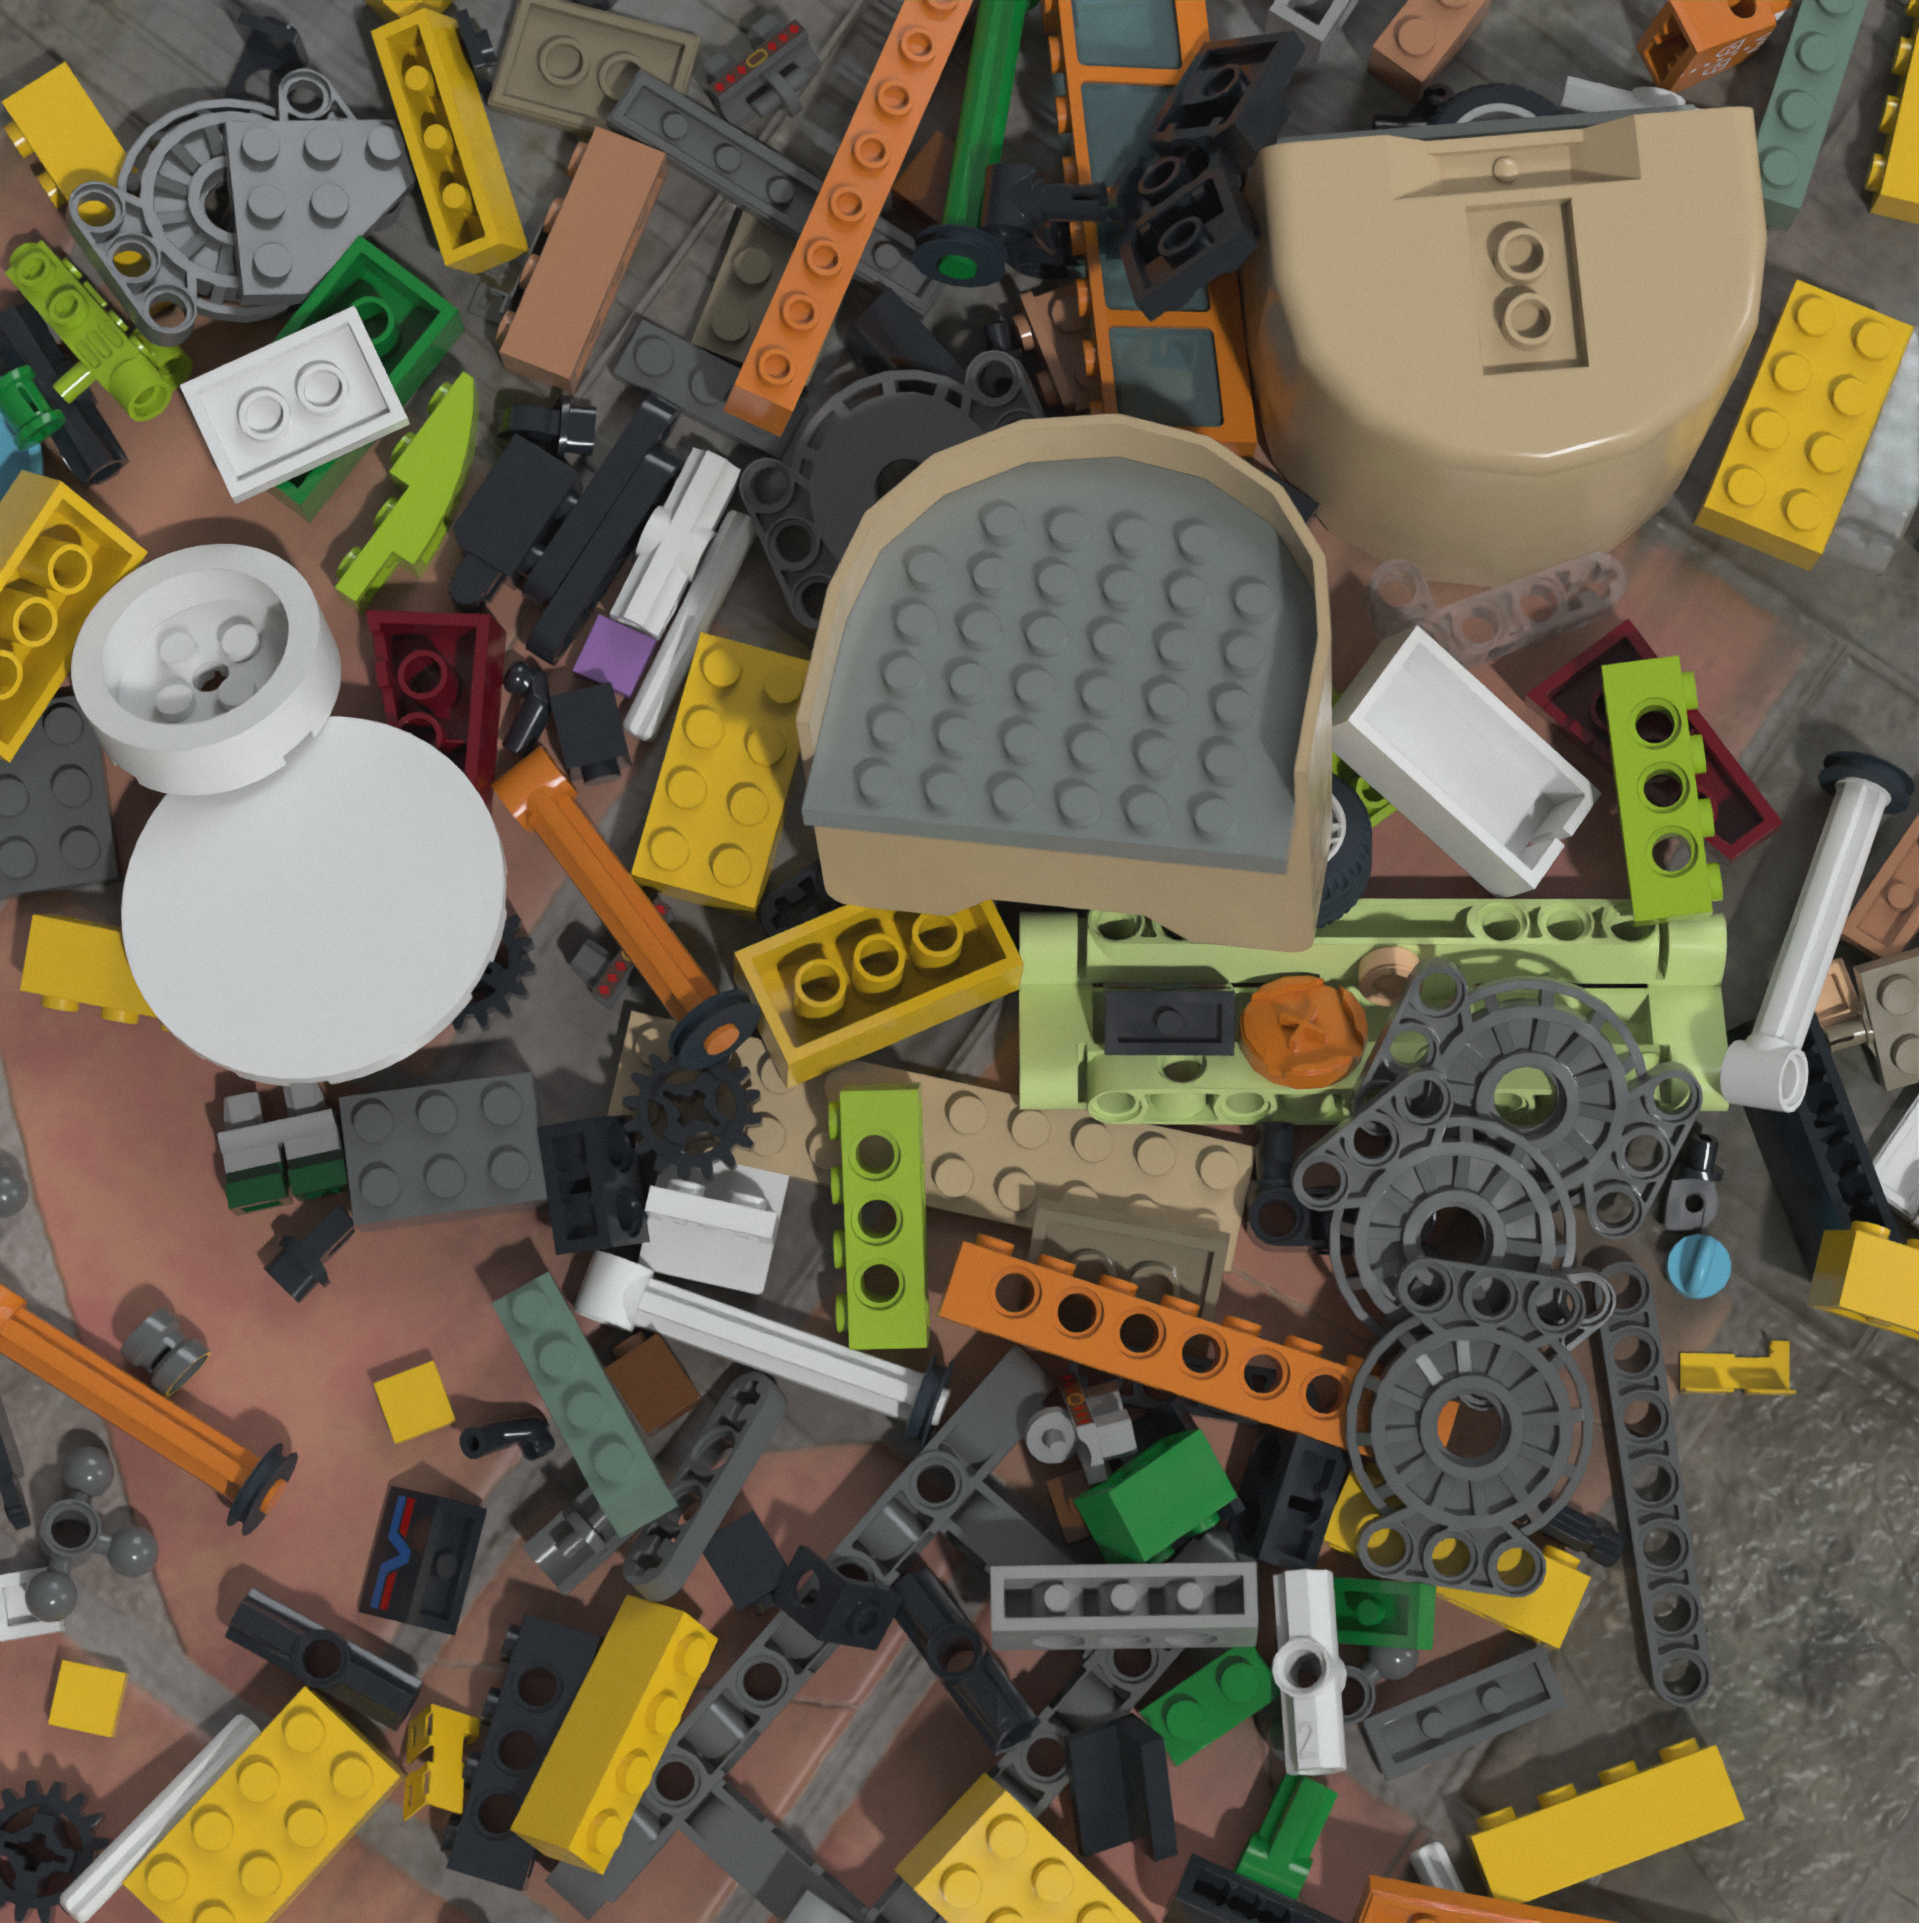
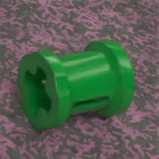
(27, 408)

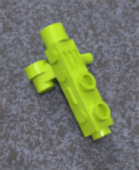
(125, 365)

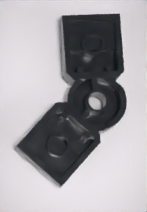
(1185, 205)

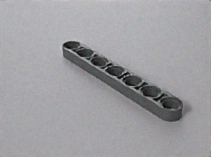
(1644, 1516)

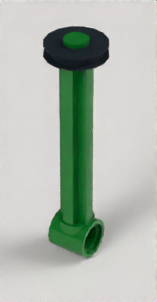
(957, 249)

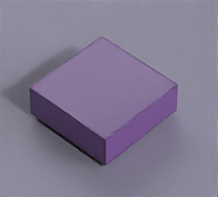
(615, 656)

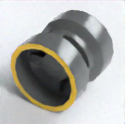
(165, 1351)

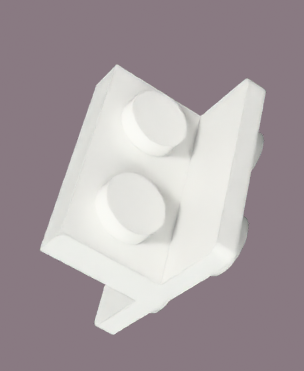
(716, 1228)

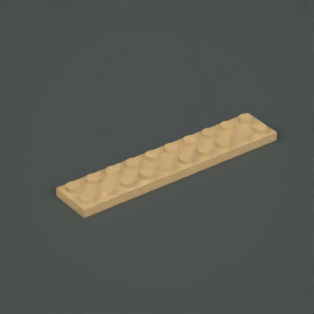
(978, 1146)

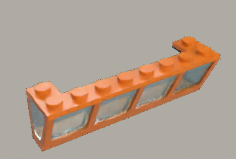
(1188, 362)

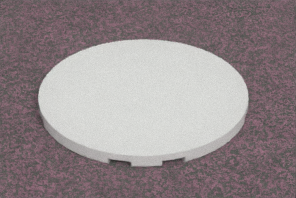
(318, 909)

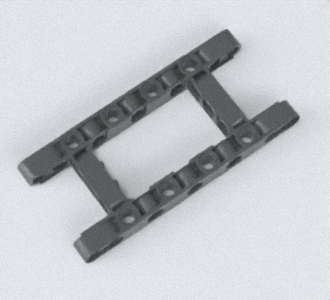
(883, 1546)

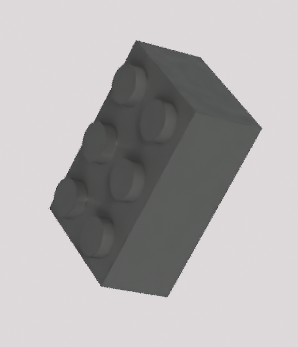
(444, 1152)

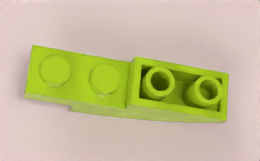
(433, 476)

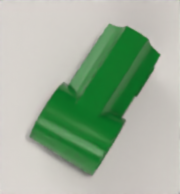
(1283, 1844)

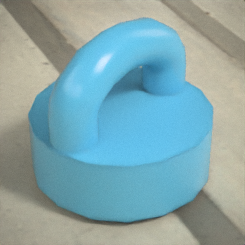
(1697, 1266)

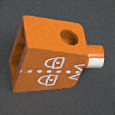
(1706, 37)

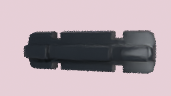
(1579, 1533)

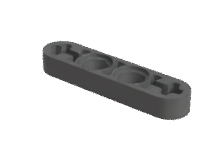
(753, 1408)

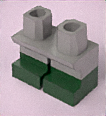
(256, 1158)

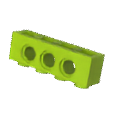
(1629, 693)
(904, 1315)

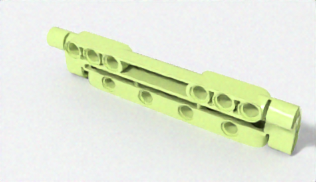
(1488, 940)

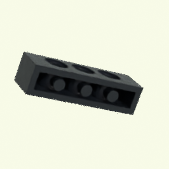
(533, 1645)

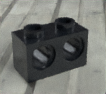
(593, 1184)
(1287, 1498)

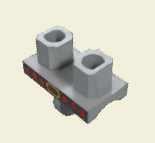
(1090, 1426)

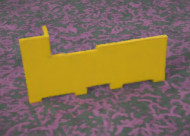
(1724, 1372)
(446, 1769)

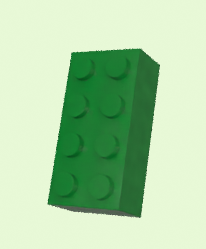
(407, 328)

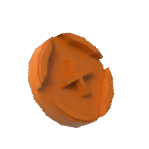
(1303, 1032)

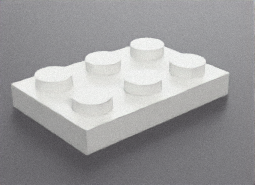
(294, 404)

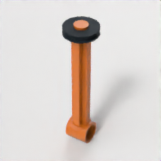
(707, 1021)
(145, 1413)

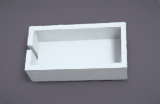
(1459, 763)

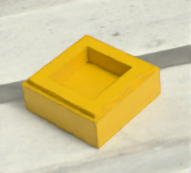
(415, 1402)
(88, 1698)

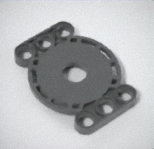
(169, 214)
(857, 454)
(1594, 1104)
(1430, 1172)
(1483, 1493)

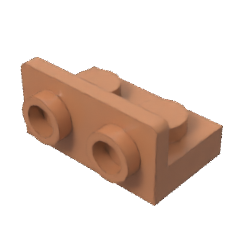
(1056, 334)

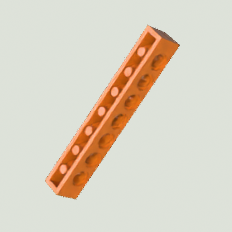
(845, 213)
(972, 1302)

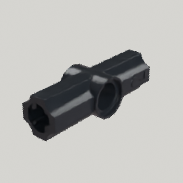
(84, 438)
(286, 1640)
(982, 1688)

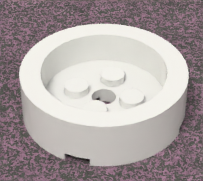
(164, 637)

